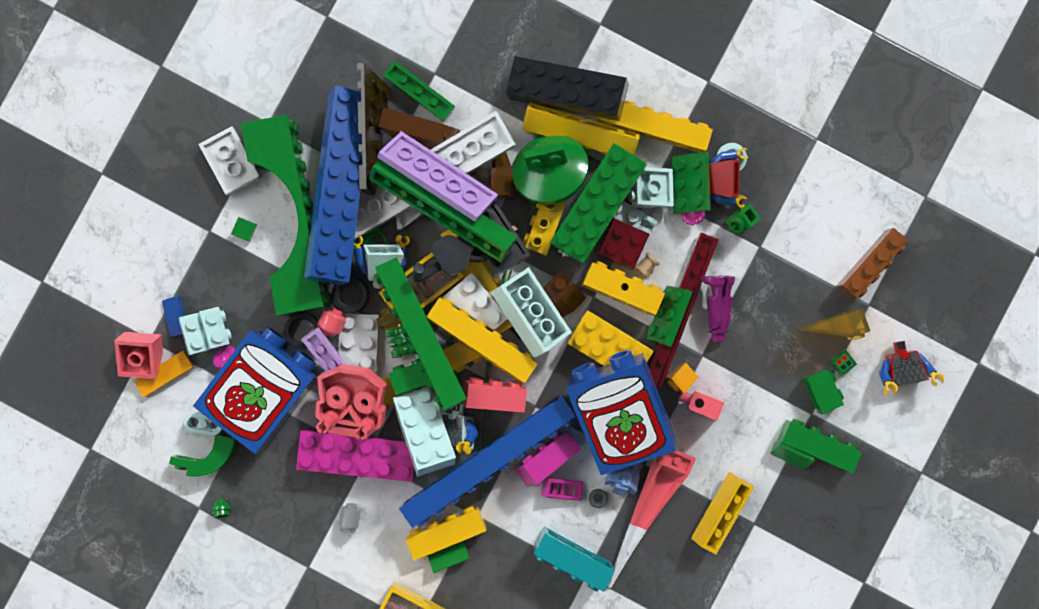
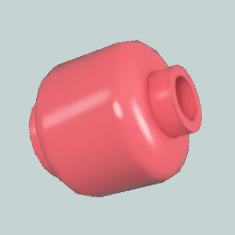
(331, 322)

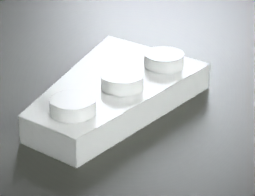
(477, 301)

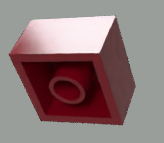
(623, 244)

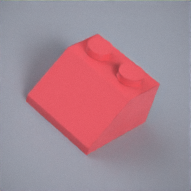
(138, 354)

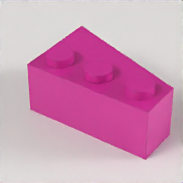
(547, 458)

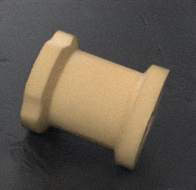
(647, 264)

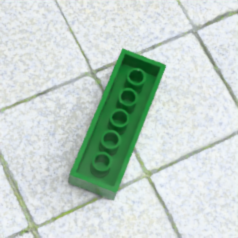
(598, 204)

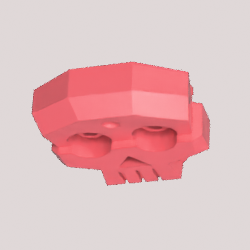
(352, 386)

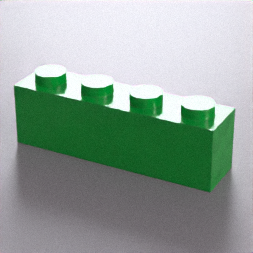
(819, 446)

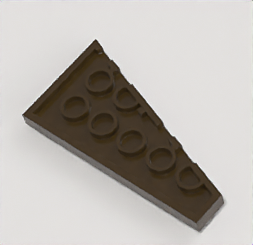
(373, 98)

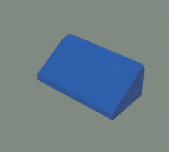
(173, 310)

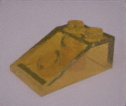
(847, 325)

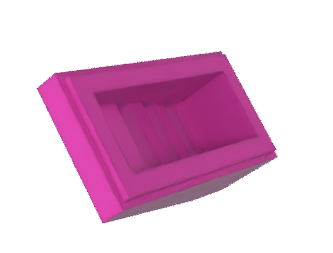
(546, 488)

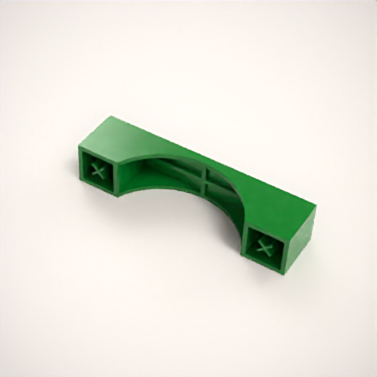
(275, 147)

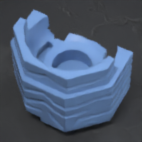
(624, 480)

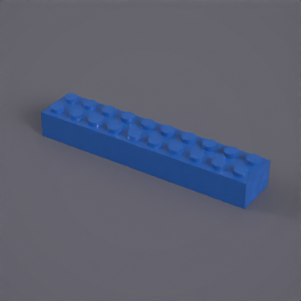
(336, 191)
(487, 461)

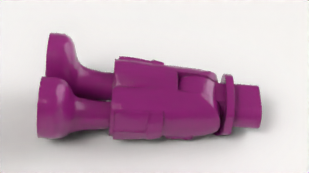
(719, 305)

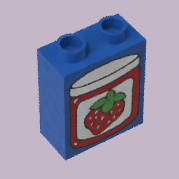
(257, 389)
(621, 412)

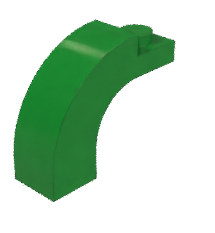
(221, 453)

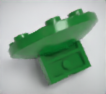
(550, 169)

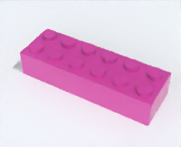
(349, 456)

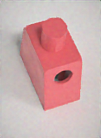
(711, 407)

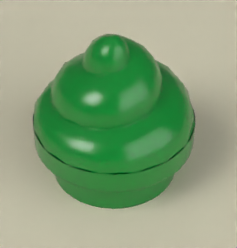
(221, 509)

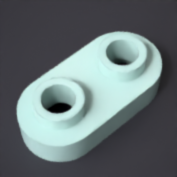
(204, 424)

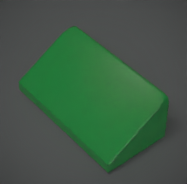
(791, 455)
(448, 556)

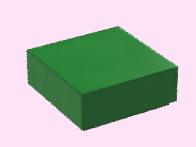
(244, 229)

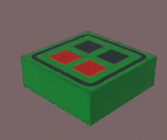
(843, 362)

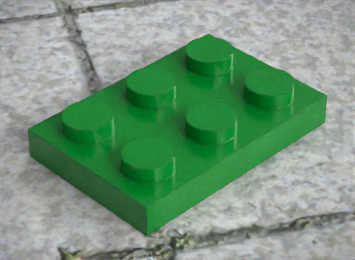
(691, 183)
(669, 315)

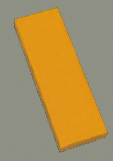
(167, 372)

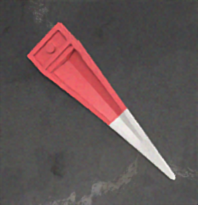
(661, 483)

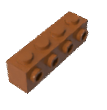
(872, 263)

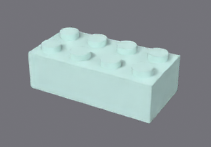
(531, 312)
(424, 431)

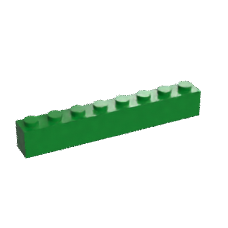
(483, 233)
(420, 333)

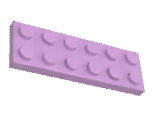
(437, 176)

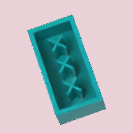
(573, 559)

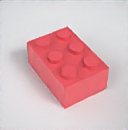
(494, 395)

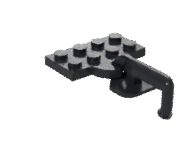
(455, 252)

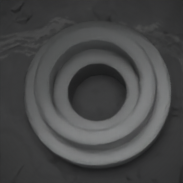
(598, 504)

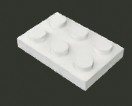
(229, 160)
(360, 341)

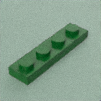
(419, 91)

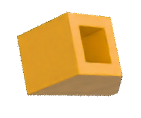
(681, 378)

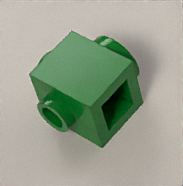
(742, 219)

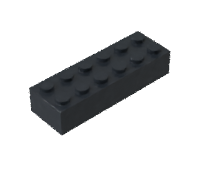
(567, 88)

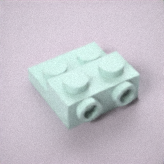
(653, 189)
(204, 330)

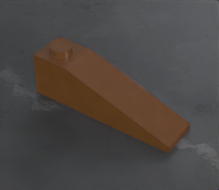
(421, 130)
(502, 178)
(563, 295)

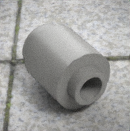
(349, 518)

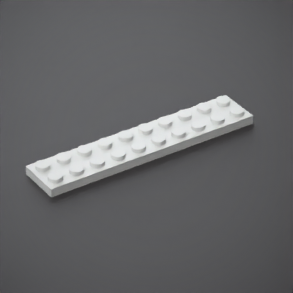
(465, 151)

